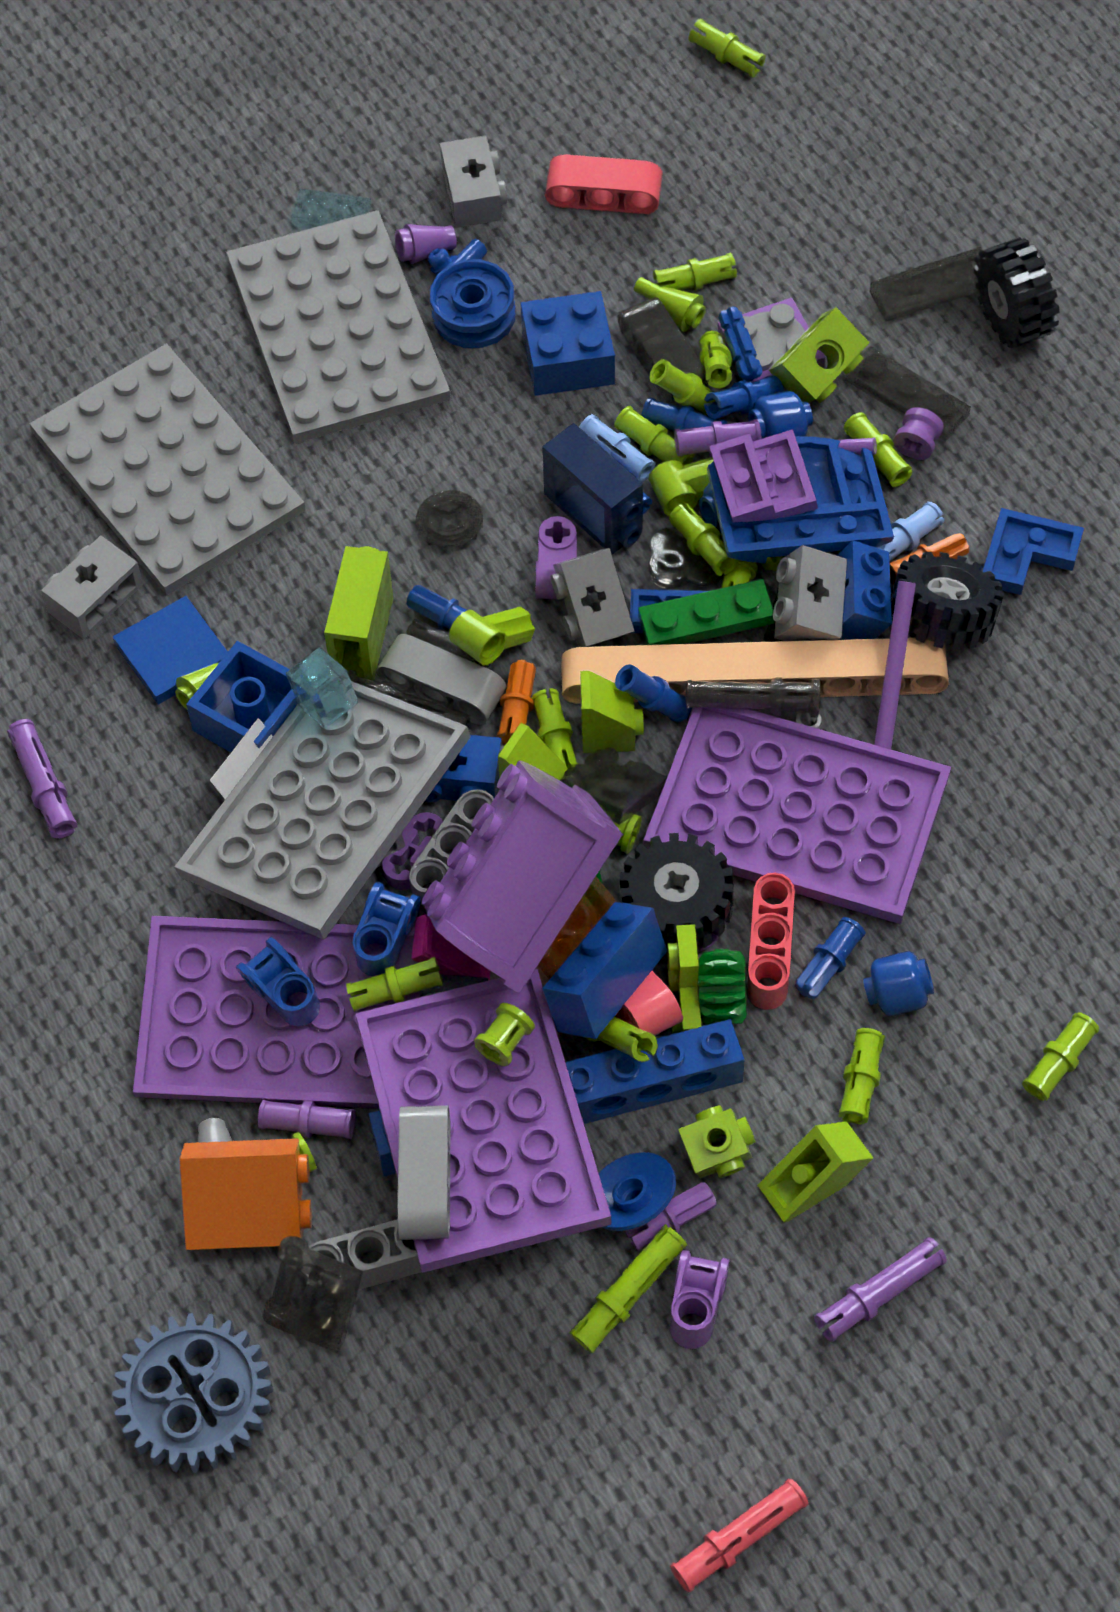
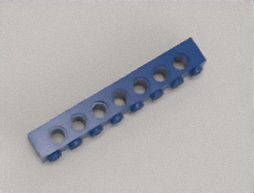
(619, 1084)

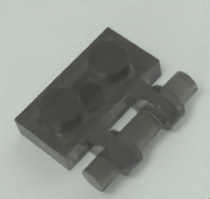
(616, 788)

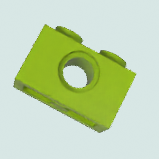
(837, 340)

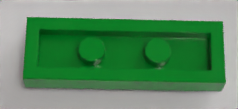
(707, 614)

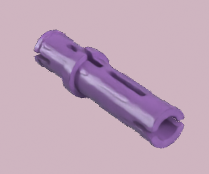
(48, 792)
(865, 1299)

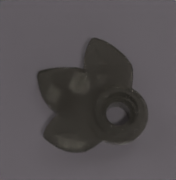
(675, 563)

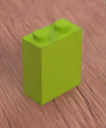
(360, 610)

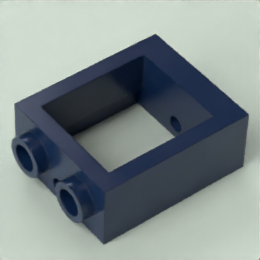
(593, 489)

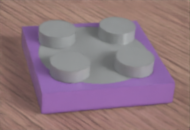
(774, 332)

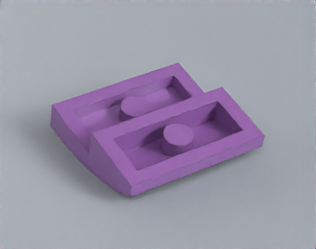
(763, 477)

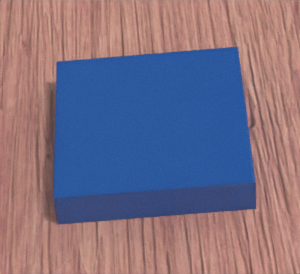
(168, 647)

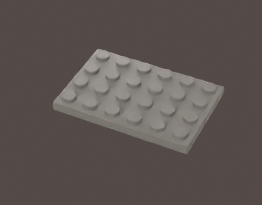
(337, 326)
(167, 468)
(322, 809)

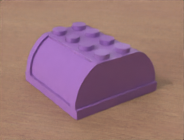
(521, 872)

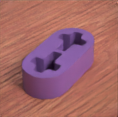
(411, 838)

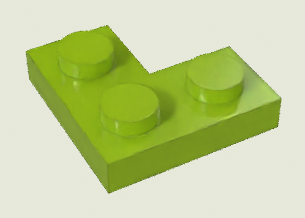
(683, 976)

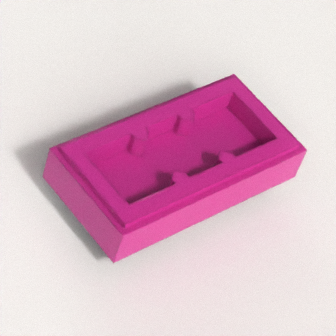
(451, 960)

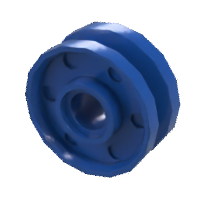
(472, 303)

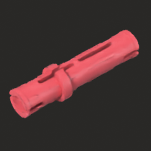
(723, 1546)

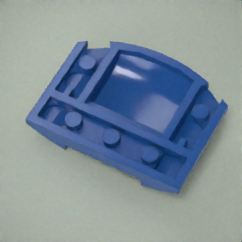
(847, 503)

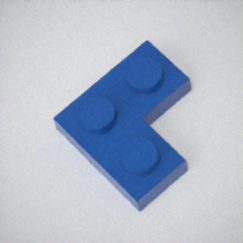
(1029, 538)

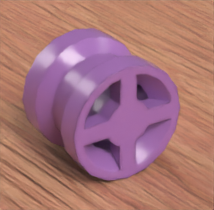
(918, 433)

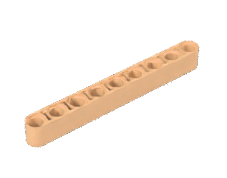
(842, 666)

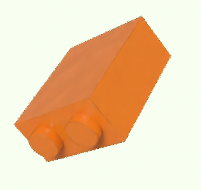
(243, 1193)

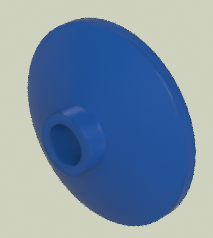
(637, 1189)

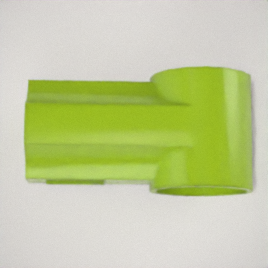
(679, 483)
(489, 635)

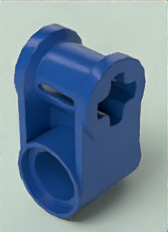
(385, 921)
(275, 978)

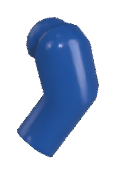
(440, 259)

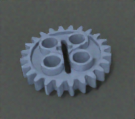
(154, 1415)

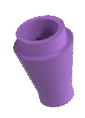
(418, 241)

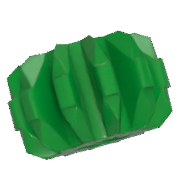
(722, 986)

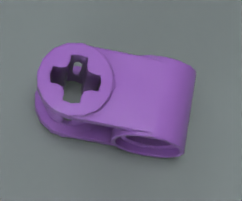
(555, 544)
(697, 1291)

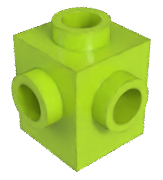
(700, 1141)

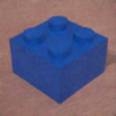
(568, 343)
(237, 694)

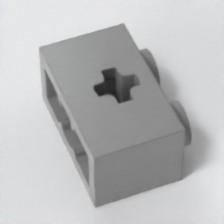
(472, 182)
(92, 586)
(810, 596)
(609, 613)

